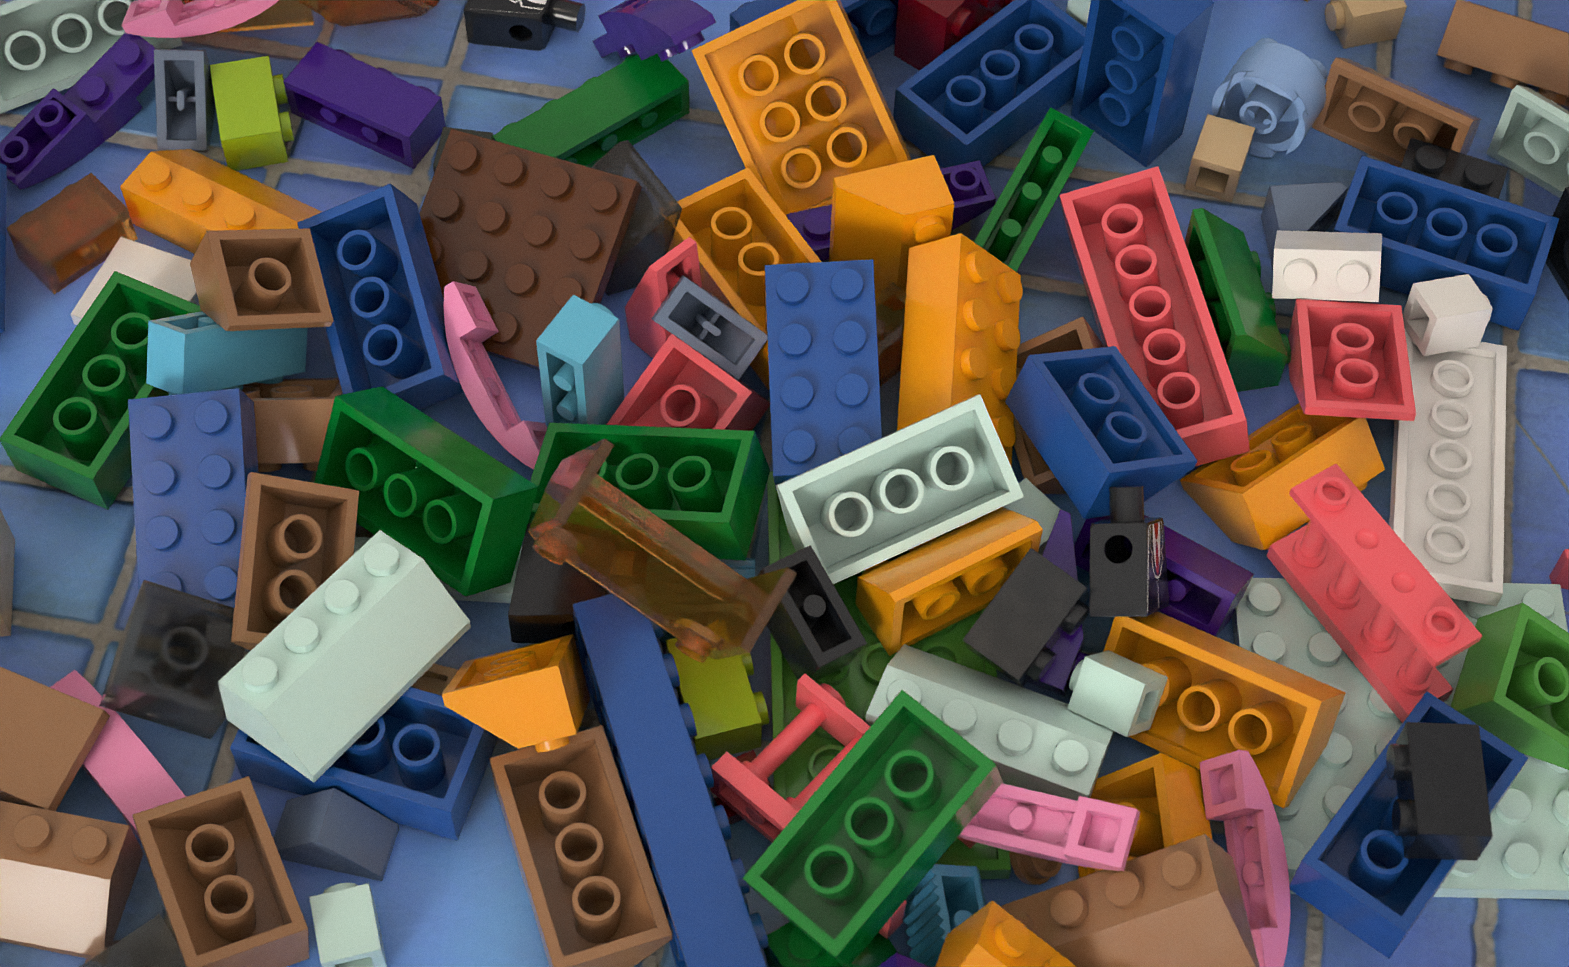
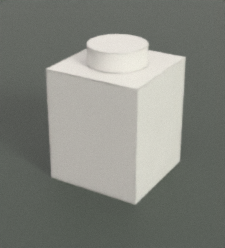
(1446, 314)

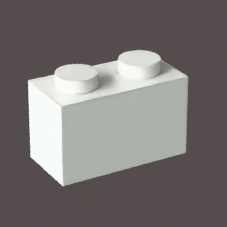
(1327, 266)

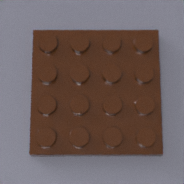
(523, 234)

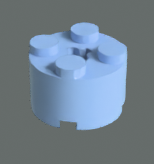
(1275, 93)

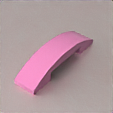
(191, 19)
(466, 328)
(120, 759)
(1055, 827)
(1254, 839)

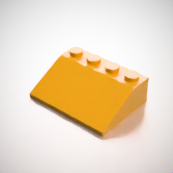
(801, 101)

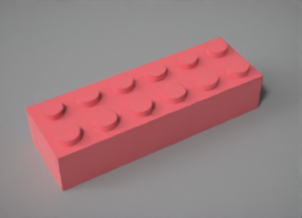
(1155, 308)

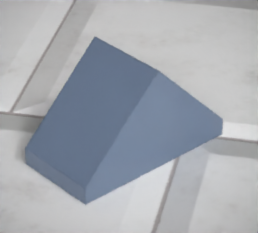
(183, 99)
(1301, 209)
(710, 327)
(336, 834)

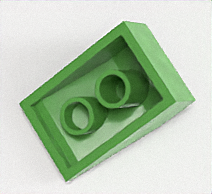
(1519, 683)

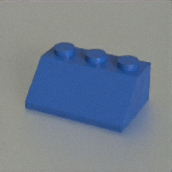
(1096, 426)

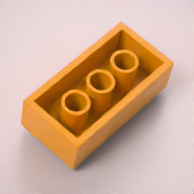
(736, 236)
(959, 333)

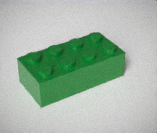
(77, 416)
(689, 477)
(427, 488)
(874, 828)

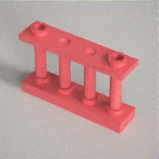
(1371, 592)
(746, 784)

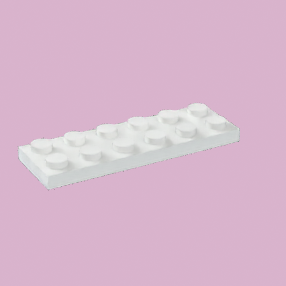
(1453, 470)

